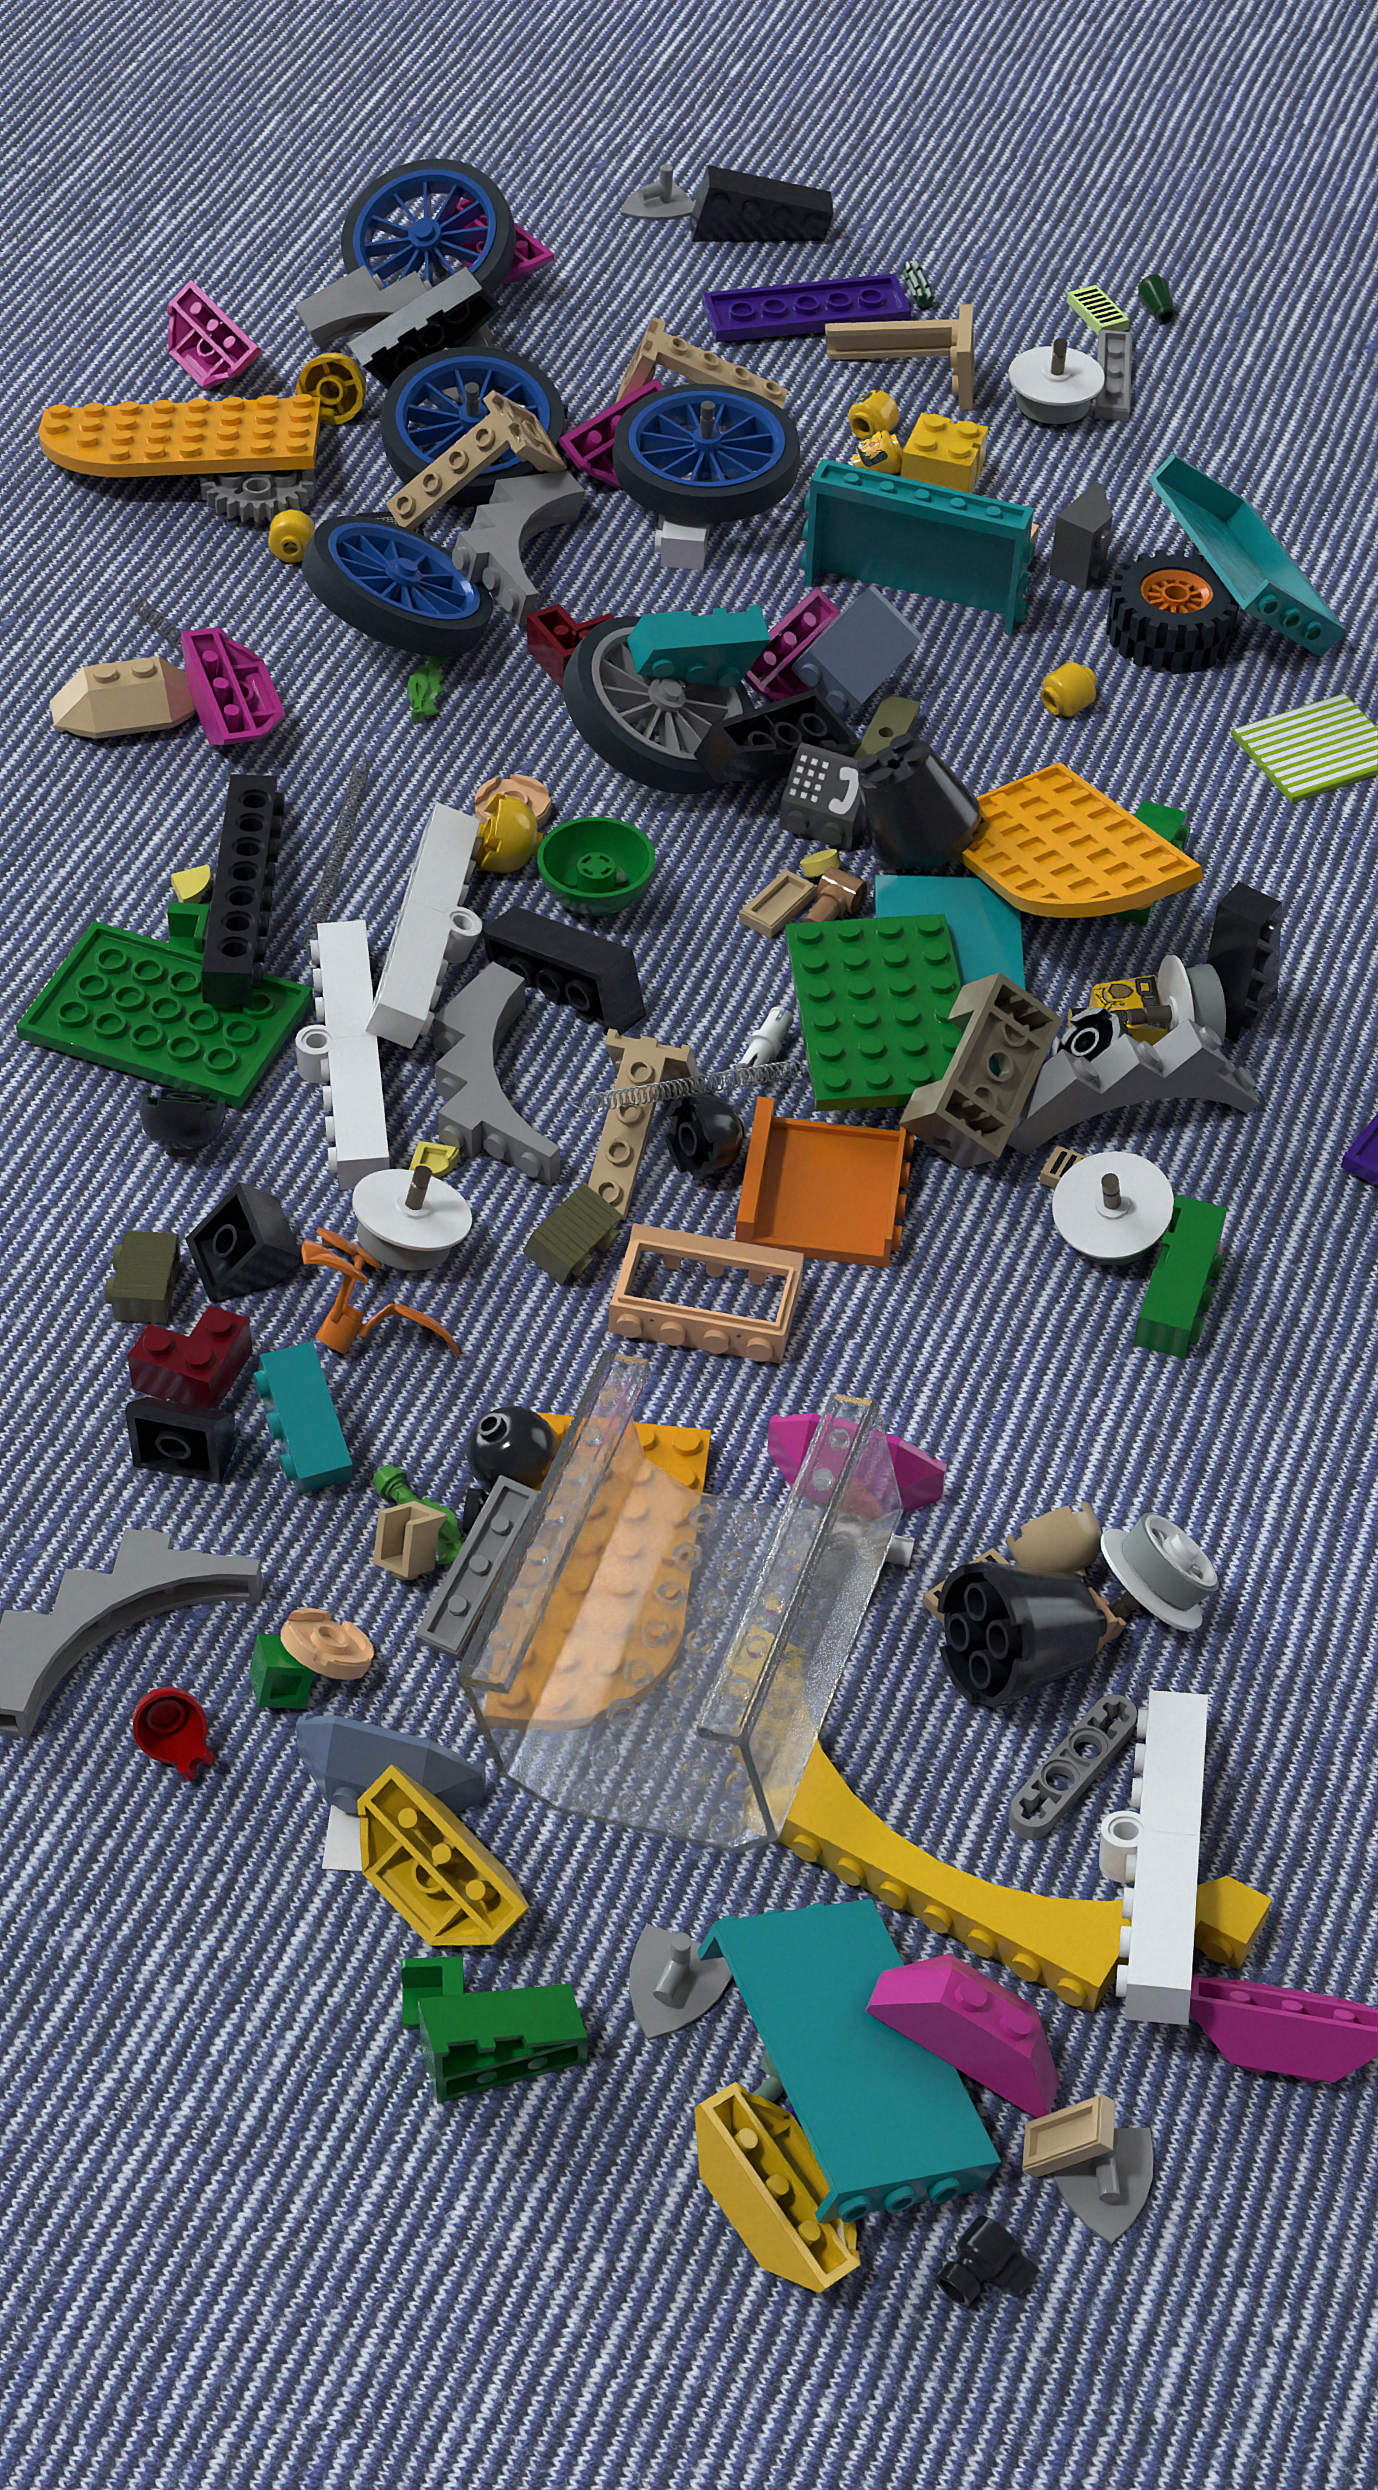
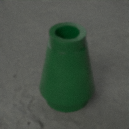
(1157, 298)

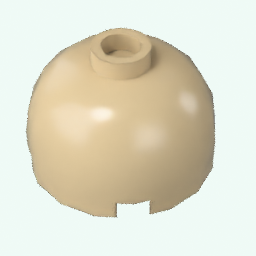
(1059, 1541)

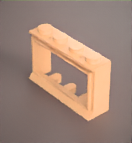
(700, 1327)

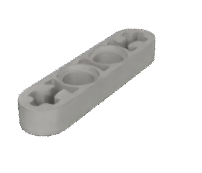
(1068, 1763)

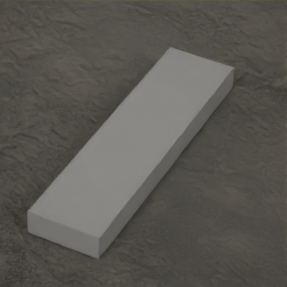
(1115, 358)
(476, 1569)

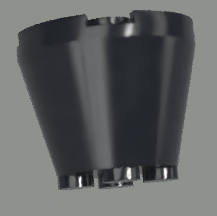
(915, 807)
(1015, 1629)

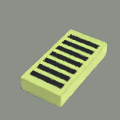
(1097, 309)

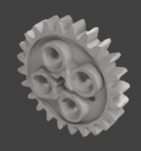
(258, 492)

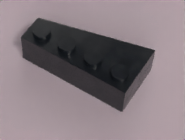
(758, 208)
(428, 324)
(767, 738)
(1246, 956)
(569, 967)

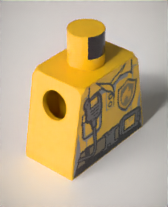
(1125, 995)

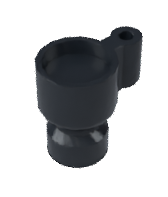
(986, 2254)

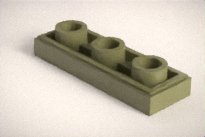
(892, 718)

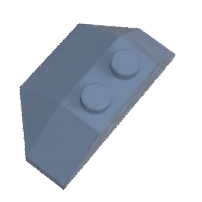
(352, 1755)

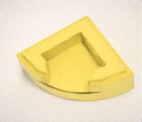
(191, 883)
(437, 1157)

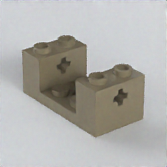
(971, 1108)

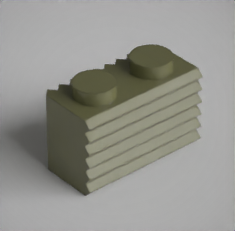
(573, 1234)
(144, 1276)

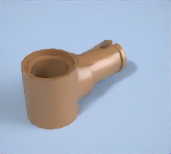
(837, 894)

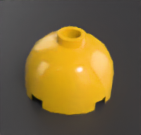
(337, 382)
(507, 836)

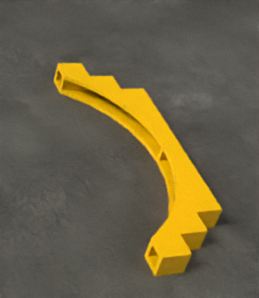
(1041, 1938)

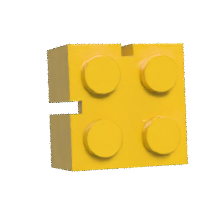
(945, 452)

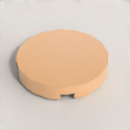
(520, 787)
(326, 1645)

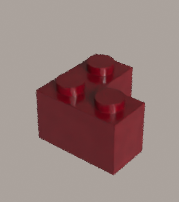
(554, 636)
(195, 1367)

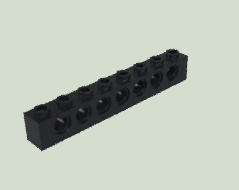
(241, 890)

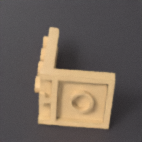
(912, 339)
(692, 363)
(503, 428)
(627, 1128)

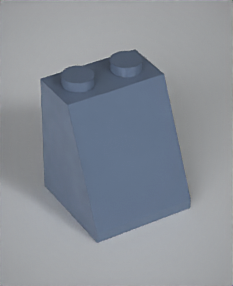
(857, 652)

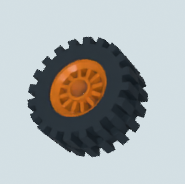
(1171, 612)

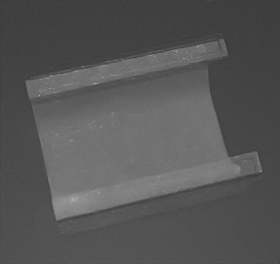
(674, 1643)

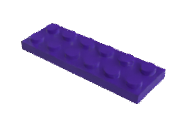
(803, 307)

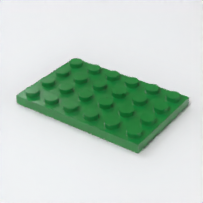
(874, 1006)
(144, 1013)

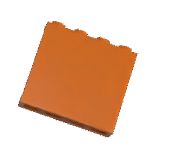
(824, 1188)

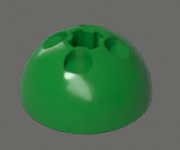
(596, 864)

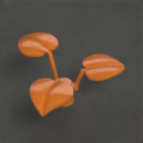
(344, 1320)

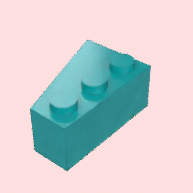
(699, 648)
(302, 1418)

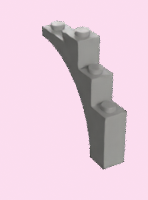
(359, 304)
(513, 516)
(1129, 1072)
(477, 1109)
(95, 1605)

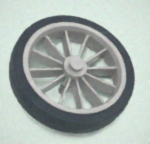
(652, 701)

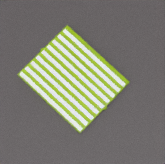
(1313, 747)

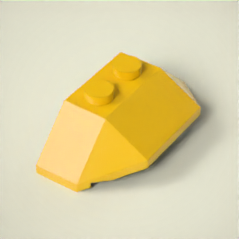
(434, 1866)
(771, 2187)

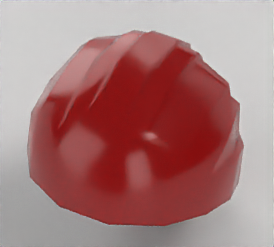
(173, 1729)

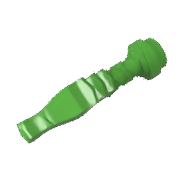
(425, 687)
(391, 1483)

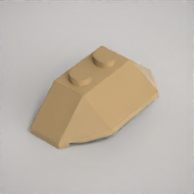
(123, 699)

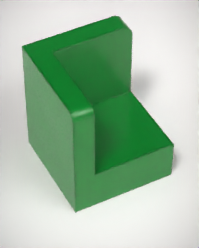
(188, 925)
(277, 1675)
(428, 1979)

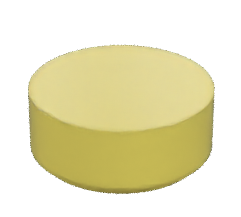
(819, 862)

